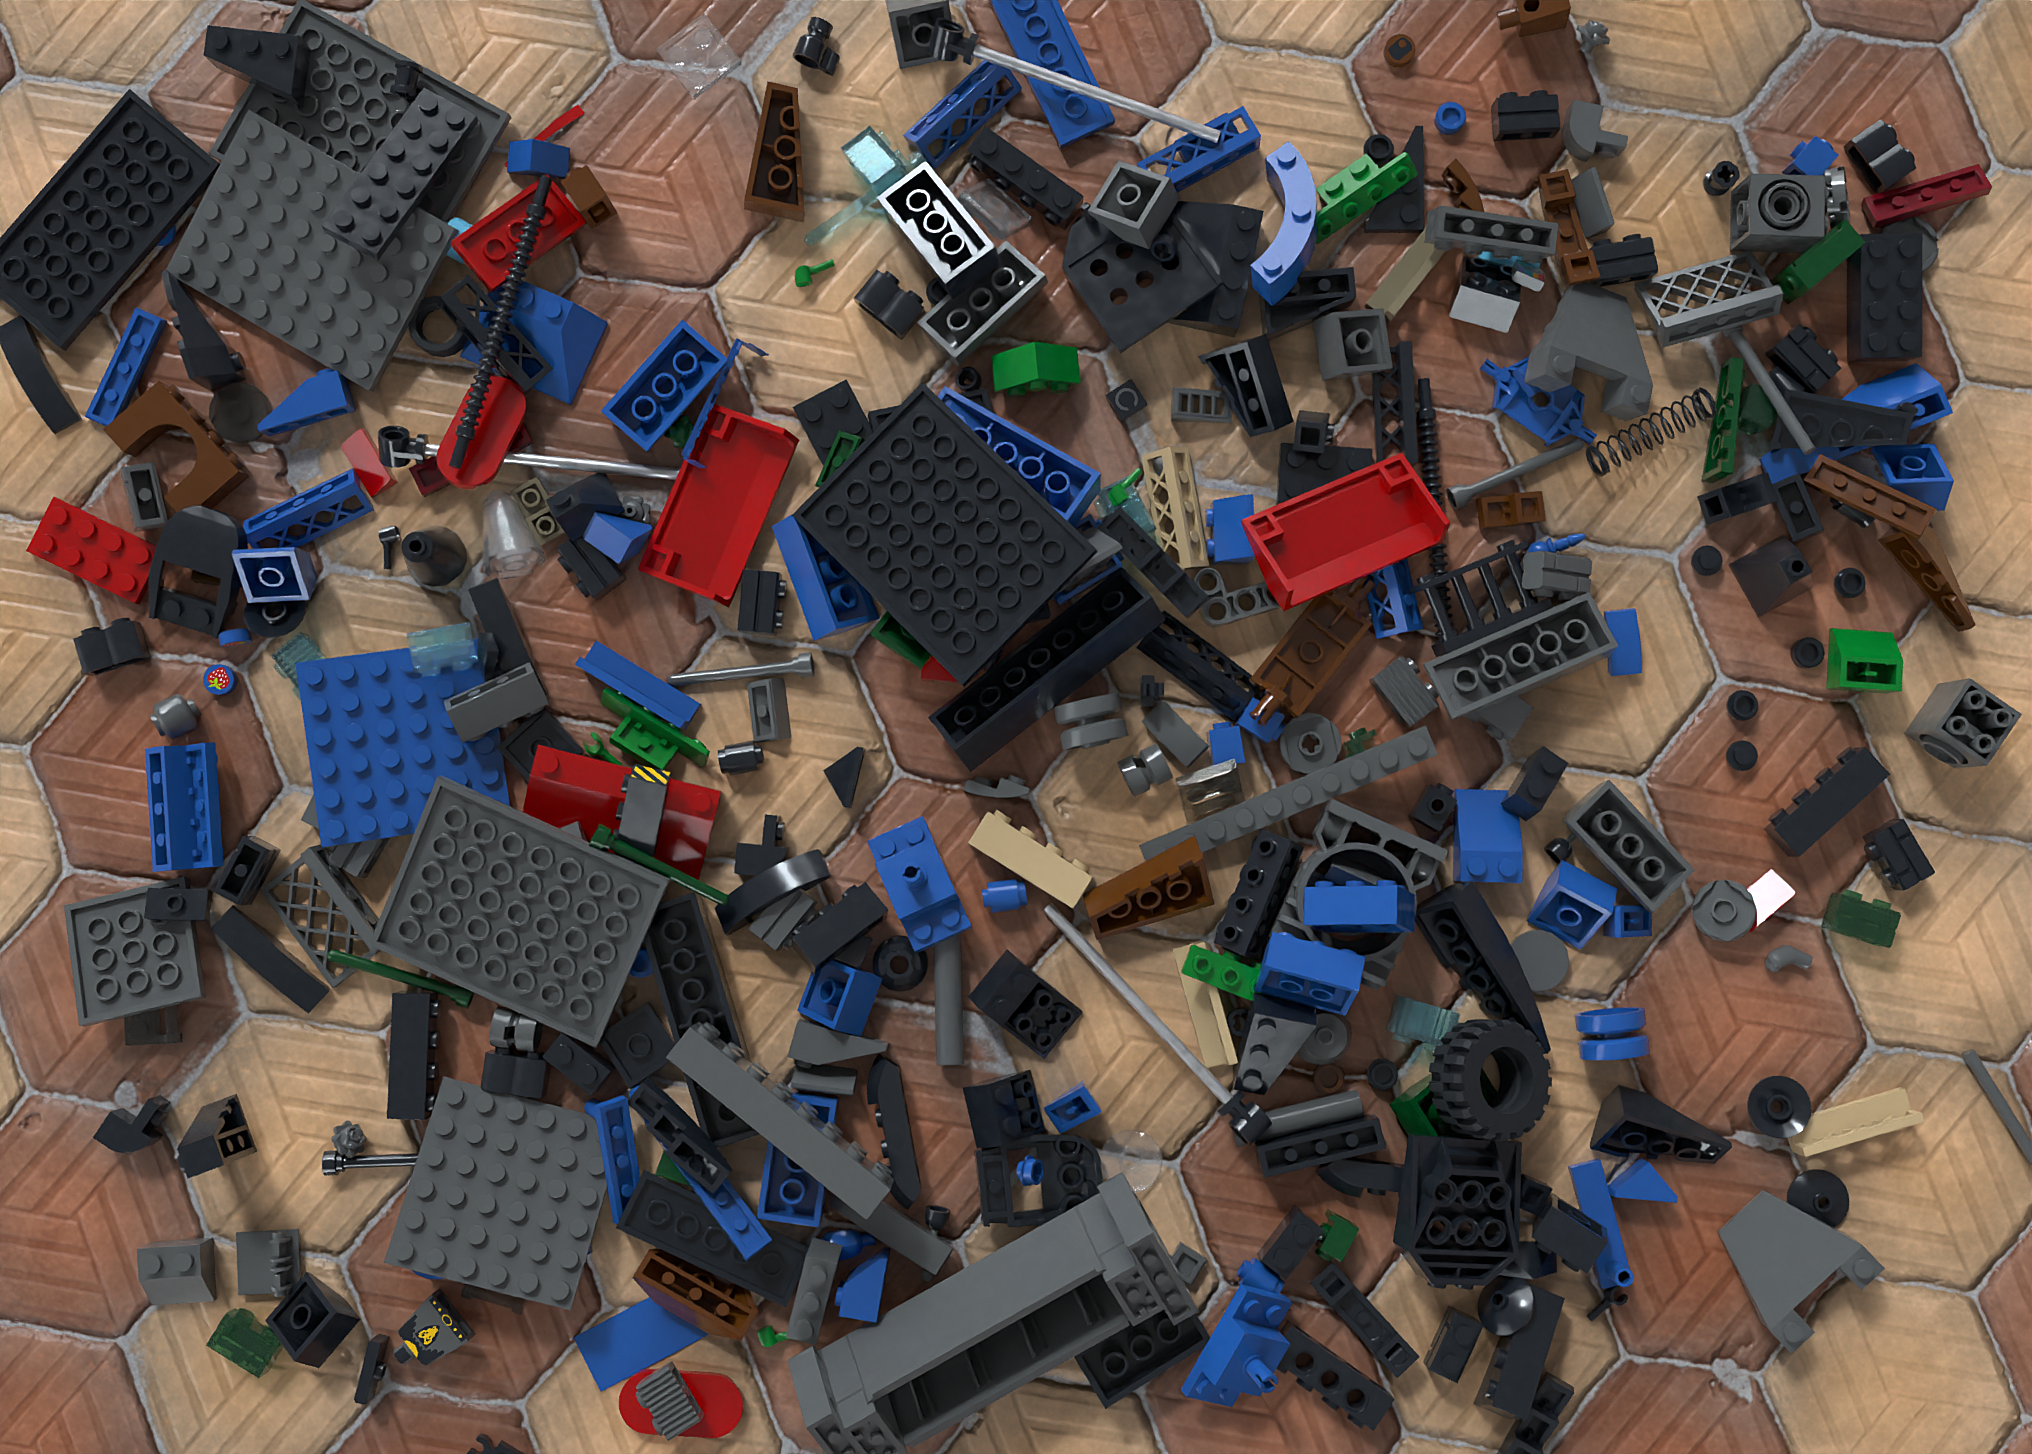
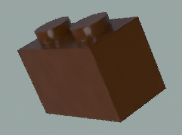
(588, 196)

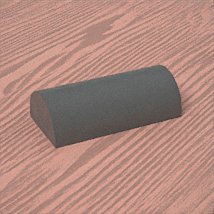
(977, 313)
(1628, 845)

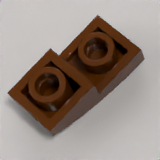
(1459, 181)

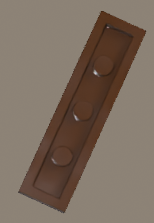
(1870, 496)

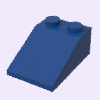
(1486, 838)

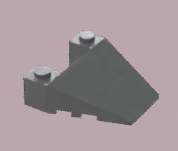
(1600, 336)
(1786, 1257)

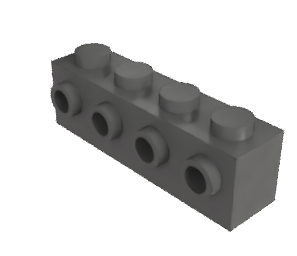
(1492, 233)

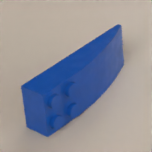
(1050, 472)

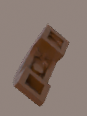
(1571, 250)

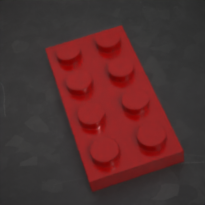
(491, 241)
(94, 550)

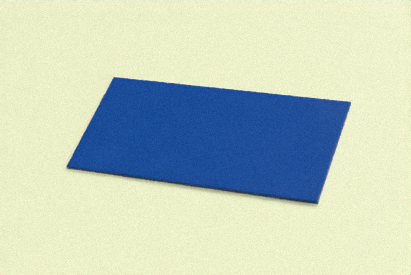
(633, 1341)

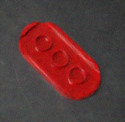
(495, 434)
(714, 1392)

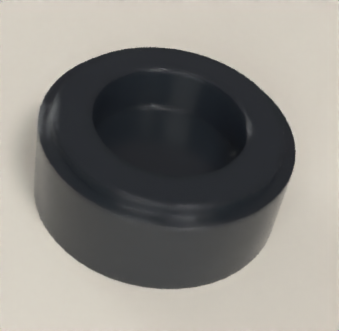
(1807, 652)

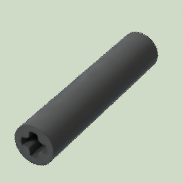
(948, 1002)
(1310, 1115)

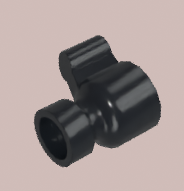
(812, 50)

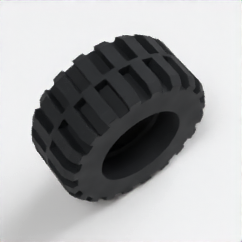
(1522, 1079)

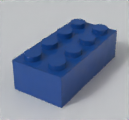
(786, 1188)

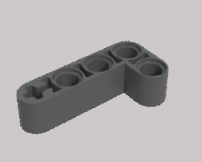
(1229, 601)

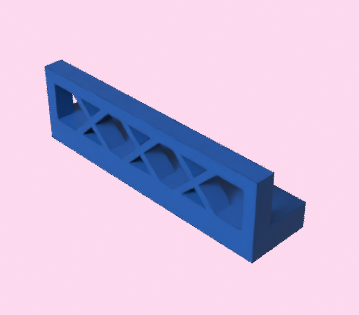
(953, 106)
(1211, 159)
(307, 505)
(1403, 604)
(639, 685)

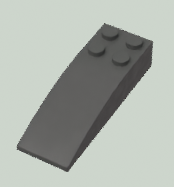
(1521, 657)

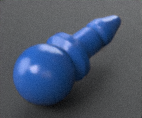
(1559, 545)

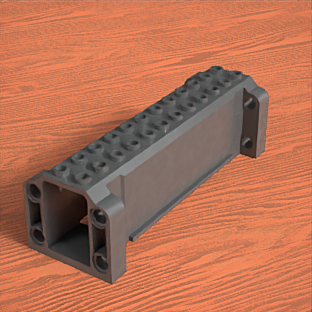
(990, 1327)

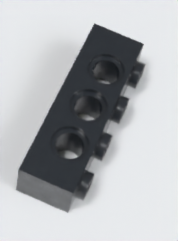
(1374, 1398)

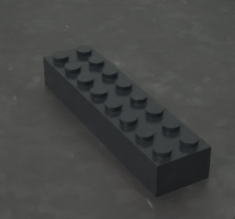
(1047, 668)
(693, 992)

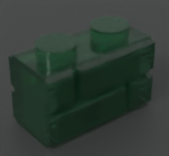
(1861, 920)
(246, 1342)

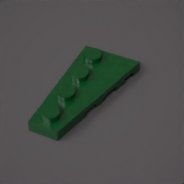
(1723, 429)

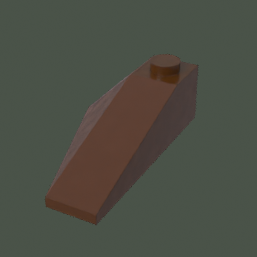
(1931, 571)

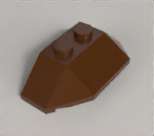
(696, 1294)

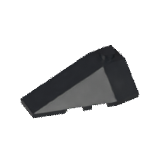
(204, 349)
(1642, 1124)

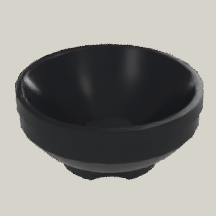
(917, 964)

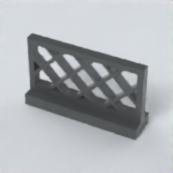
(1717, 314)
(341, 892)

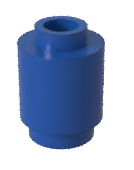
(1004, 895)
(1260, 1276)

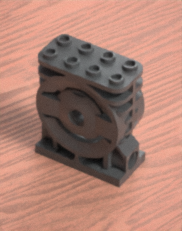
(1333, 825)

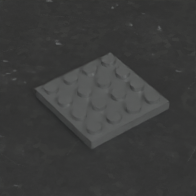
(130, 962)

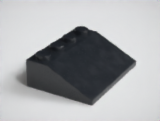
(1228, 240)

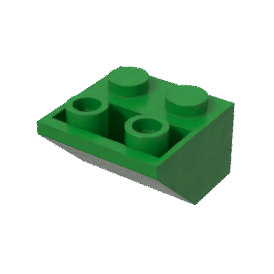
(1863, 661)

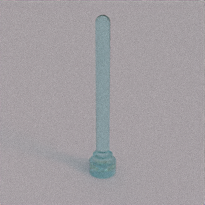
(914, 160)

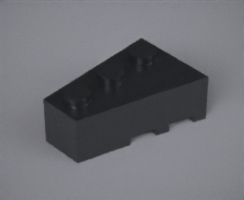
(261, 58)
(1311, 298)
(1251, 383)
(1270, 1040)
(215, 1138)

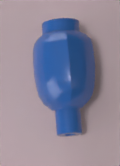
(851, 1240)

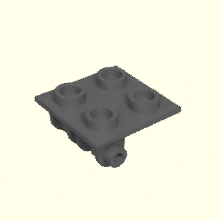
(268, 1261)

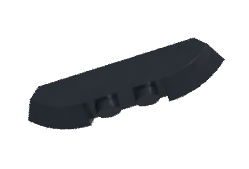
(887, 1090)
(1355, 1174)

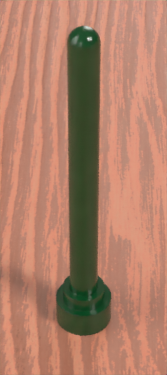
(605, 840)
(458, 994)

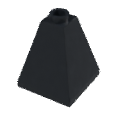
(1772, 575)

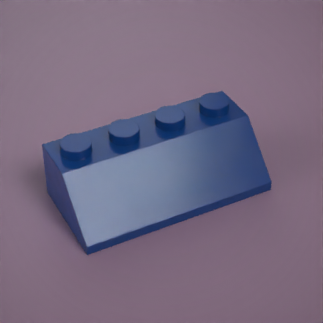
(664, 385)
(825, 589)

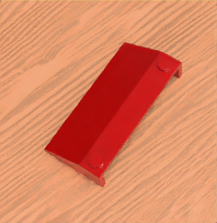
(719, 509)
(1344, 531)
(588, 790)

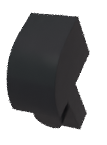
(1737, 498)
(756, 858)
(127, 1133)

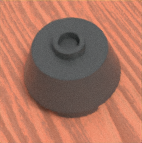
(1328, 1040)

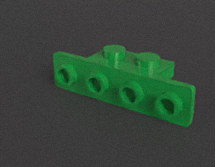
(1358, 190)
(648, 737)
(1222, 971)

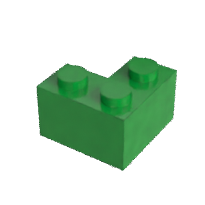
(1036, 368)

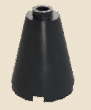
(434, 555)

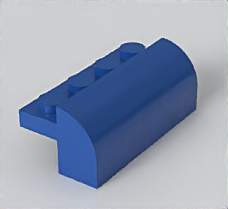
(184, 807)

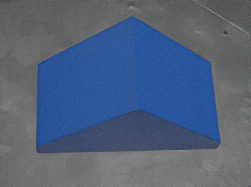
(538, 158)
(616, 536)
(1628, 922)
(1072, 1108)
(1642, 1183)

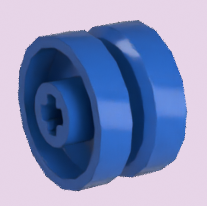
(1612, 1037)

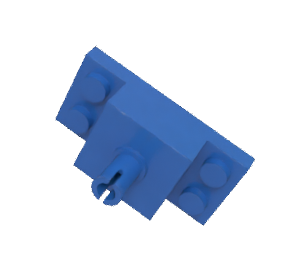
(919, 884)
(1241, 1349)

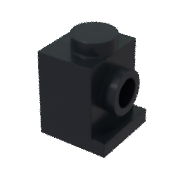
(1423, 811)

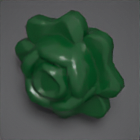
(680, 431)

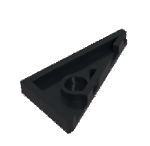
(1403, 208)

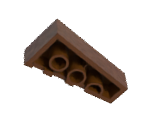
(776, 164)
(1151, 892)

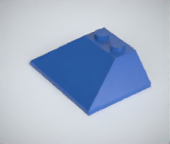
(557, 330)

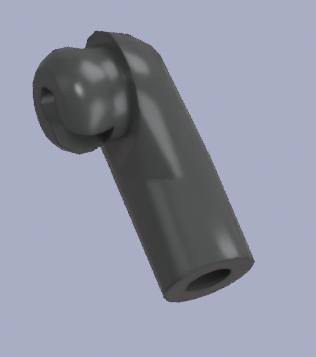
(1786, 955)

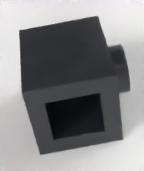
(1312, 431)

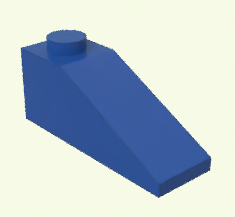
(312, 402)

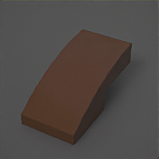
(1510, 510)

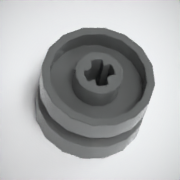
(1091, 727)

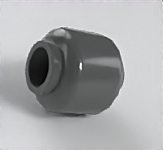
(175, 716)

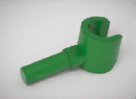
(803, 273)
(1118, 494)
(600, 750)
(768, 1337)

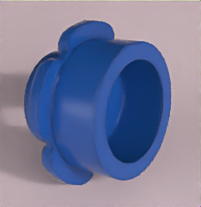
(1030, 1171)

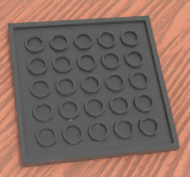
(502, 1195)

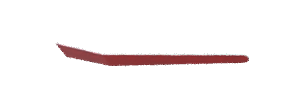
(560, 122)

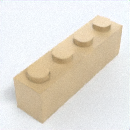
(1030, 859)

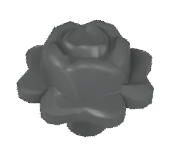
(1593, 35)
(635, 509)
(348, 1139)

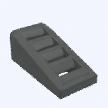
(1179, 416)

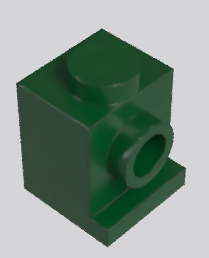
(1336, 1237)

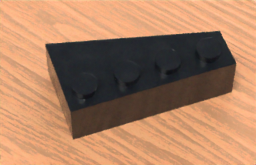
(1519, 1361)

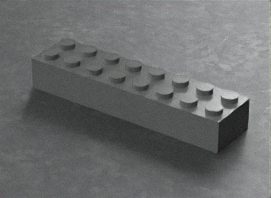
(781, 1118)

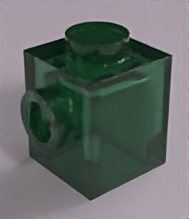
(1755, 410)

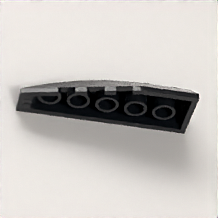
(1476, 948)

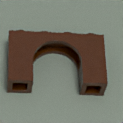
(162, 411)

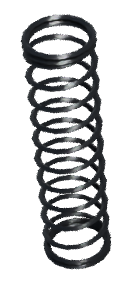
(1602, 460)

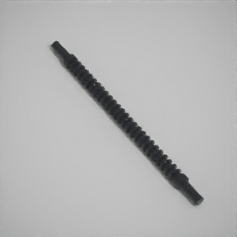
(535, 213)
(1426, 416)

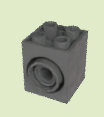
(1778, 213)
(1962, 724)

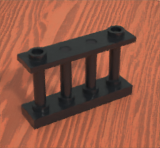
(1477, 627)

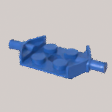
(1549, 423)

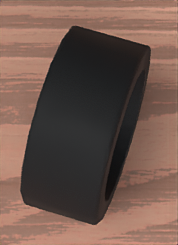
(446, 349)

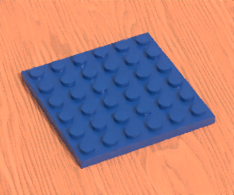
(384, 739)

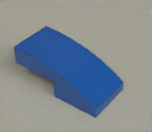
(1625, 630)

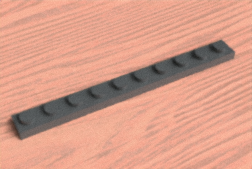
(1300, 793)

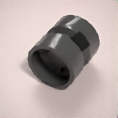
(1145, 770)
(526, 1032)

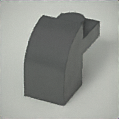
(1583, 136)

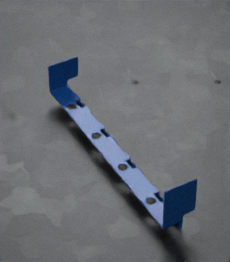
(713, 396)

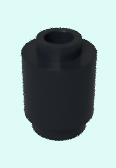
(740, 758)

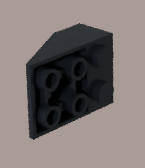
(1025, 1004)

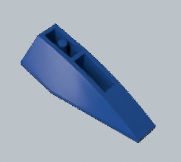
(1905, 385)

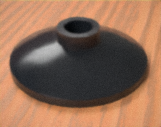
(262, 618)
(1794, 1109)
(1818, 1183)
(1514, 1310)

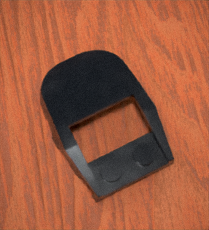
(202, 542)
(1068, 1180)

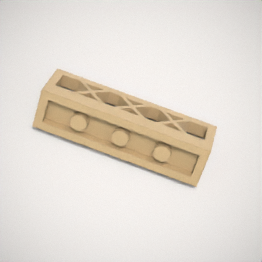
(1180, 507)
(1206, 1015)
(1855, 1122)

